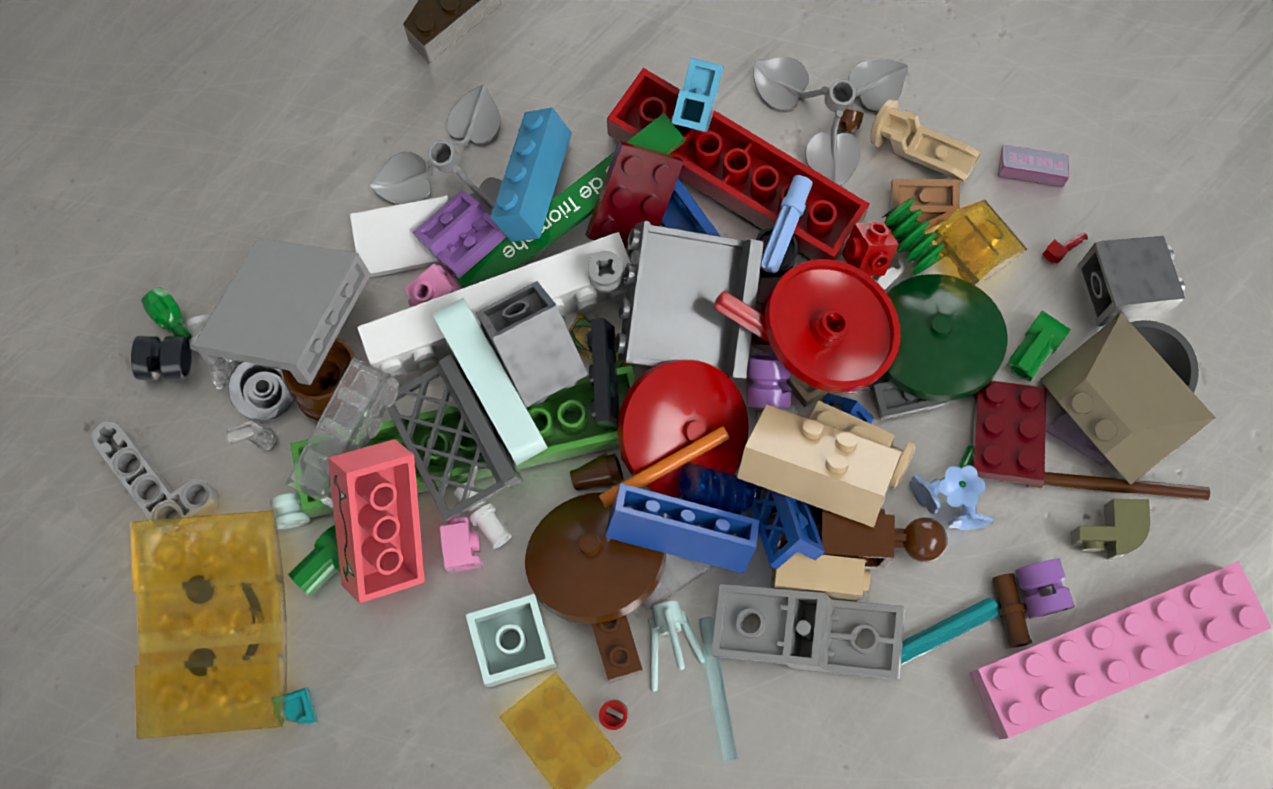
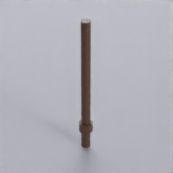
(1123, 486)

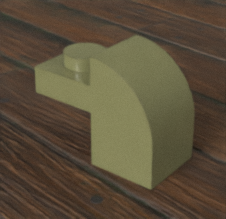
(1124, 529)

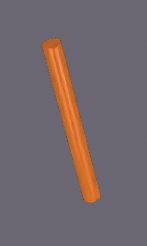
(669, 463)

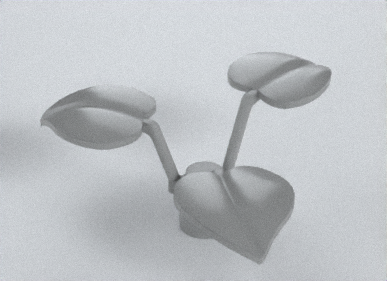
(875, 81)
(405, 174)

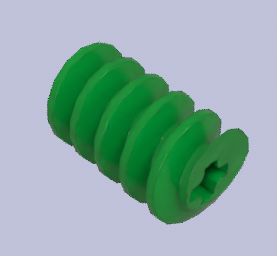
(913, 237)

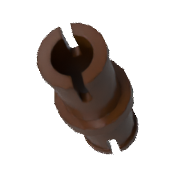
(1012, 610)

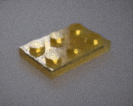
(560, 736)

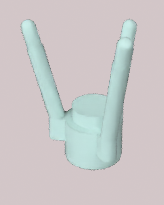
(668, 619)

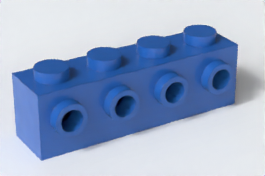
(682, 528)

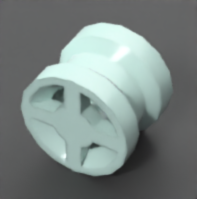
(289, 511)

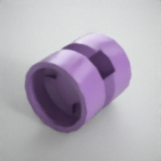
(768, 382)
(1040, 576)

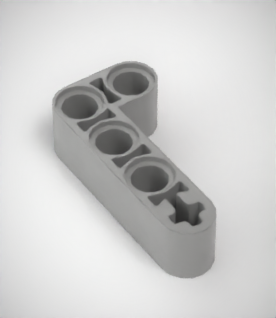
(147, 475)

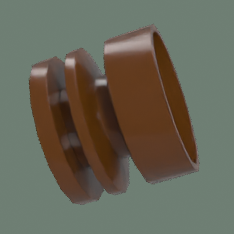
(315, 397)

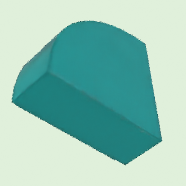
(300, 707)

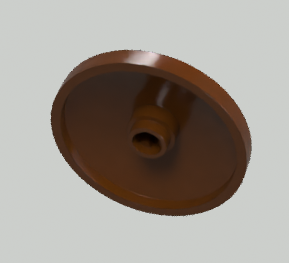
(582, 571)

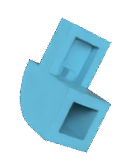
(699, 94)

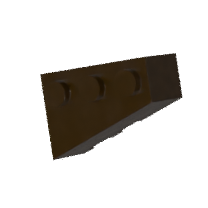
(441, 23)

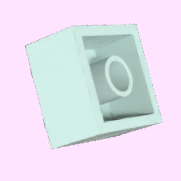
(510, 640)

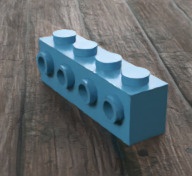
(531, 175)

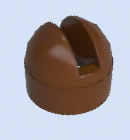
(850, 120)

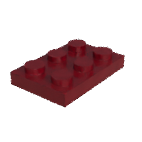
(633, 191)
(1010, 433)

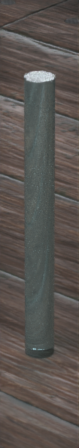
(718, 691)

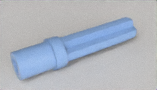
(791, 209)

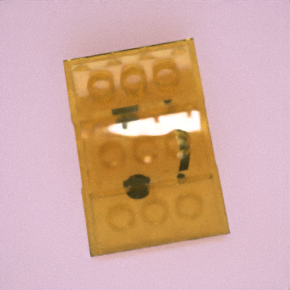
(209, 624)

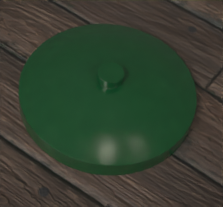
(947, 338)

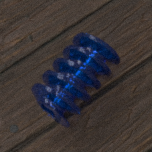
(715, 488)

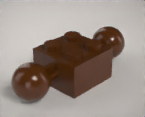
(922, 538)

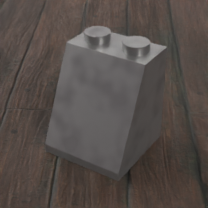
(1131, 278)
(532, 343)

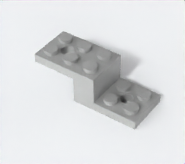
(808, 631)

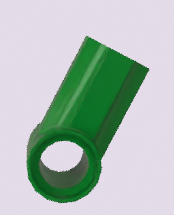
(1041, 340)
(318, 564)

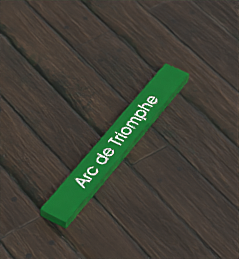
(568, 208)

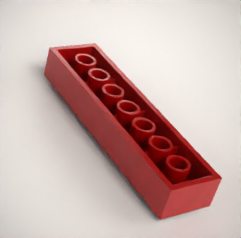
(743, 170)

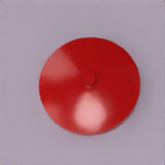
(832, 325)
(673, 409)

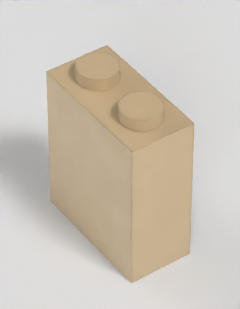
(836, 576)

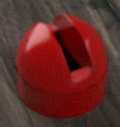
(609, 720)

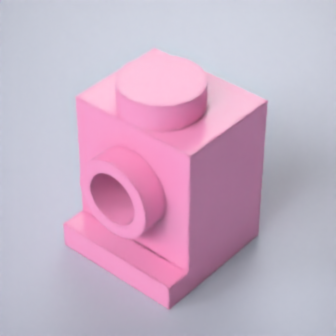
(459, 545)

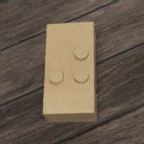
(819, 465)

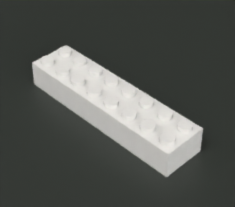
(414, 340)

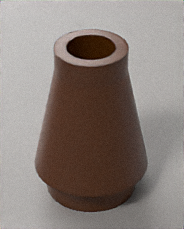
(598, 472)

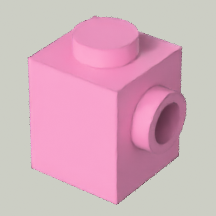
(431, 284)

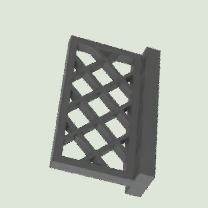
(481, 429)

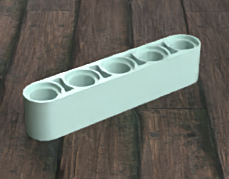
(490, 381)

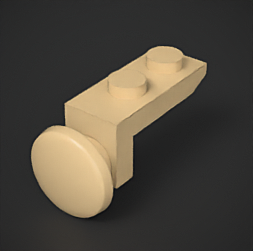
(922, 144)
(845, 422)

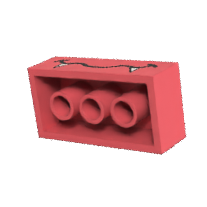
(377, 520)

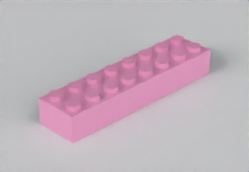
(1119, 651)

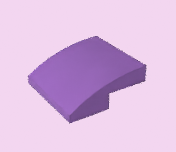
(460, 234)

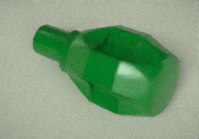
(165, 311)

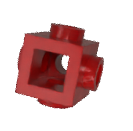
(870, 248)

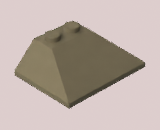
(1127, 399)

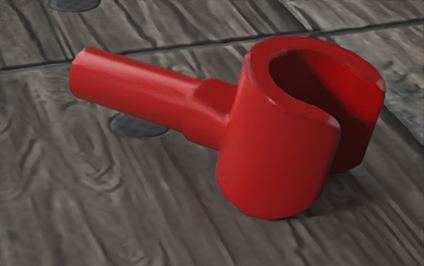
(1056, 251)

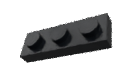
(603, 373)

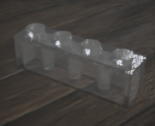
(345, 426)

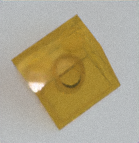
(978, 242)

